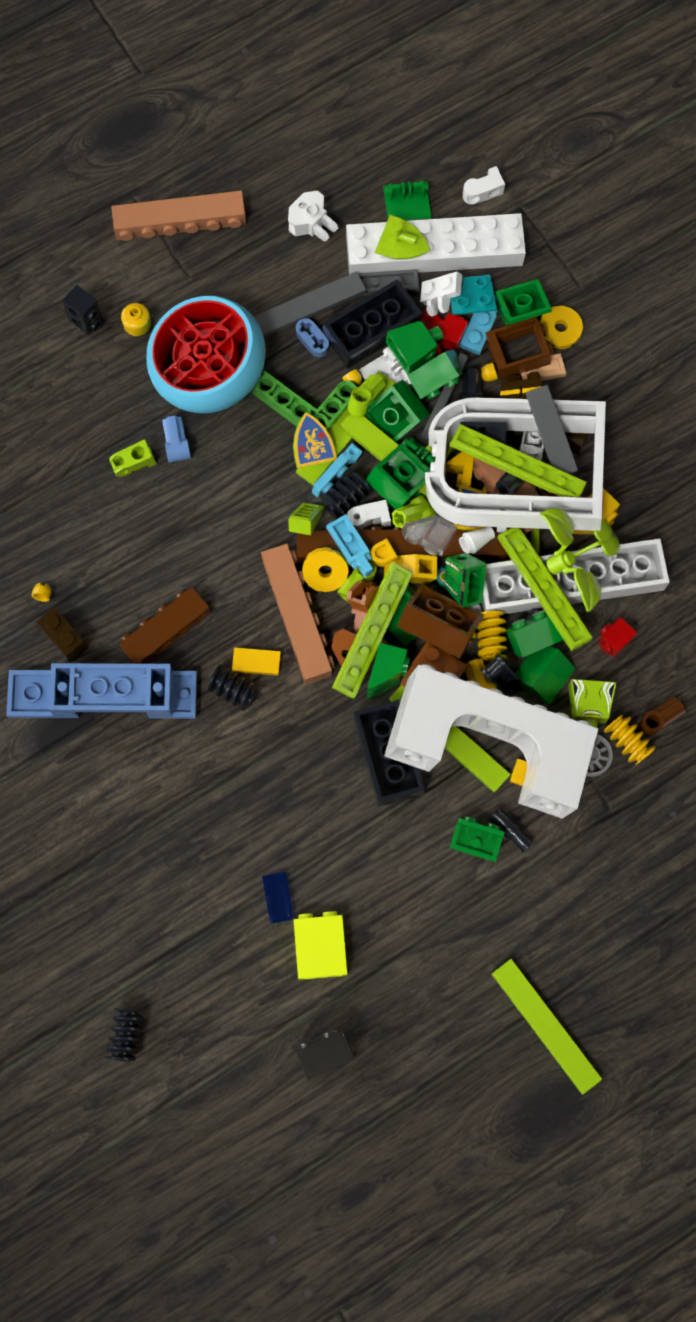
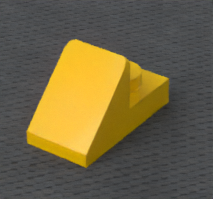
(463, 466)

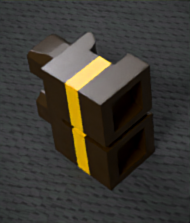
(516, 388)

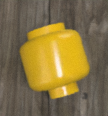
(136, 319)

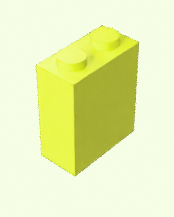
(320, 946)

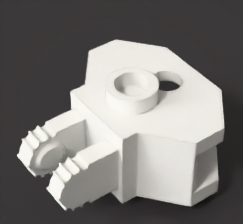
(310, 216)

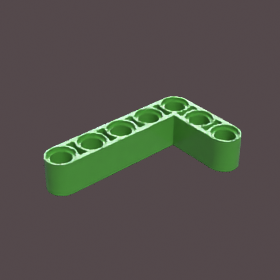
(297, 404)

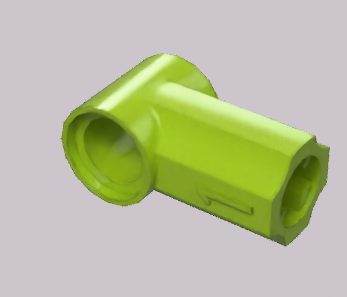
(365, 395)
(415, 510)
(356, 576)

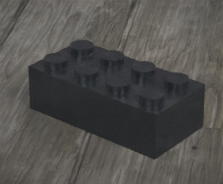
(365, 325)
(389, 778)

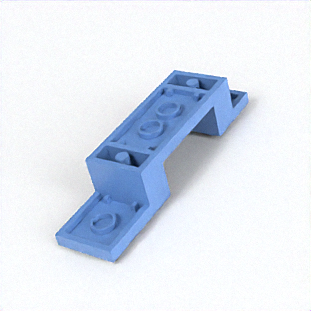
(102, 688)

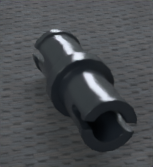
(511, 829)

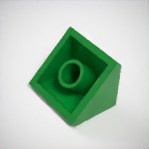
(545, 673)

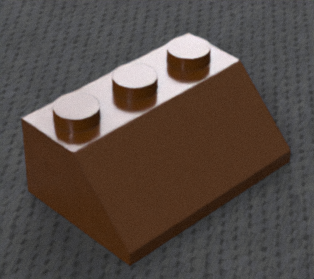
(439, 621)

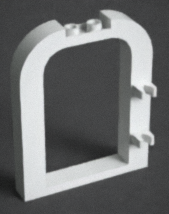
(513, 510)

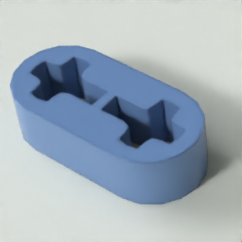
(315, 334)

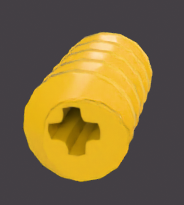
(490, 635)
(629, 739)

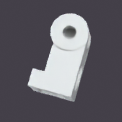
(484, 188)
(370, 514)

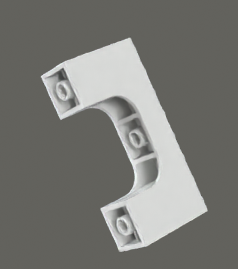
(552, 743)

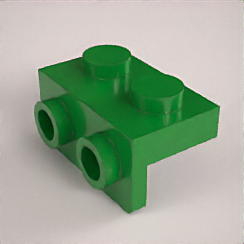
(477, 839)

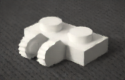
(438, 291)

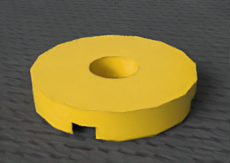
(564, 316)
(331, 580)

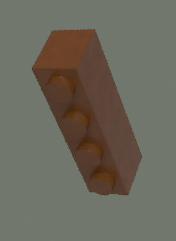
(165, 627)

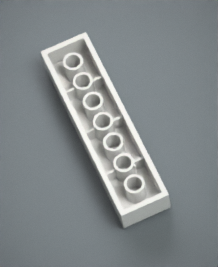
(452, 242)
(632, 571)

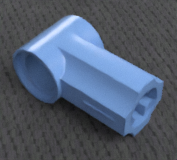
(176, 444)

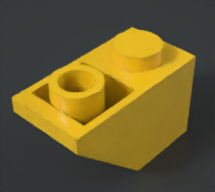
(423, 567)

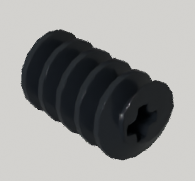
(344, 493)
(232, 688)
(125, 1035)

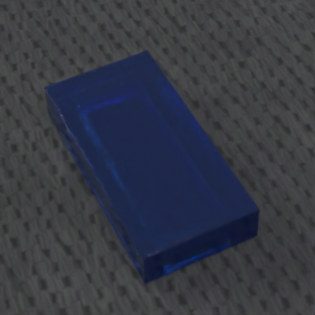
(277, 898)

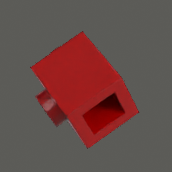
(453, 330)
(616, 637)

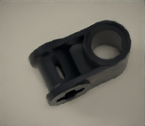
(502, 675)

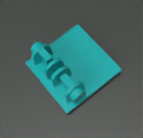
(475, 296)

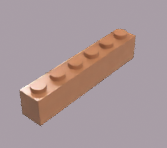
(178, 215)
(296, 614)

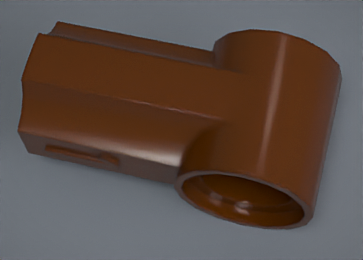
(662, 716)

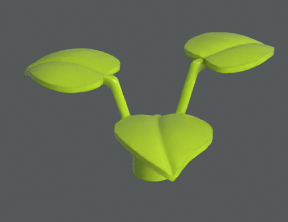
(563, 561)

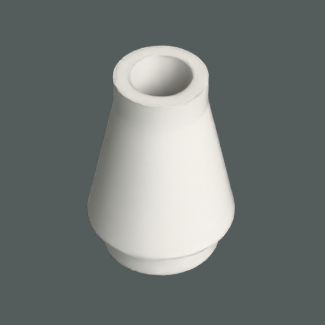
(476, 539)

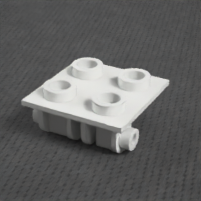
(388, 366)

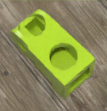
(132, 459)

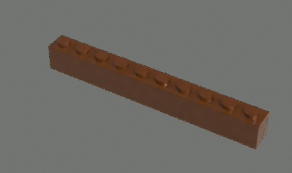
(490, 552)

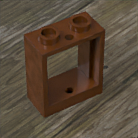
(512, 332)

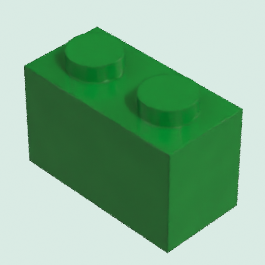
(533, 634)

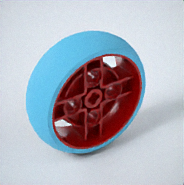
(191, 321)

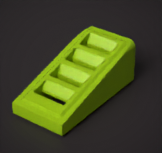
(305, 518)

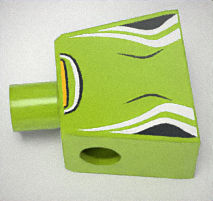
(591, 700)

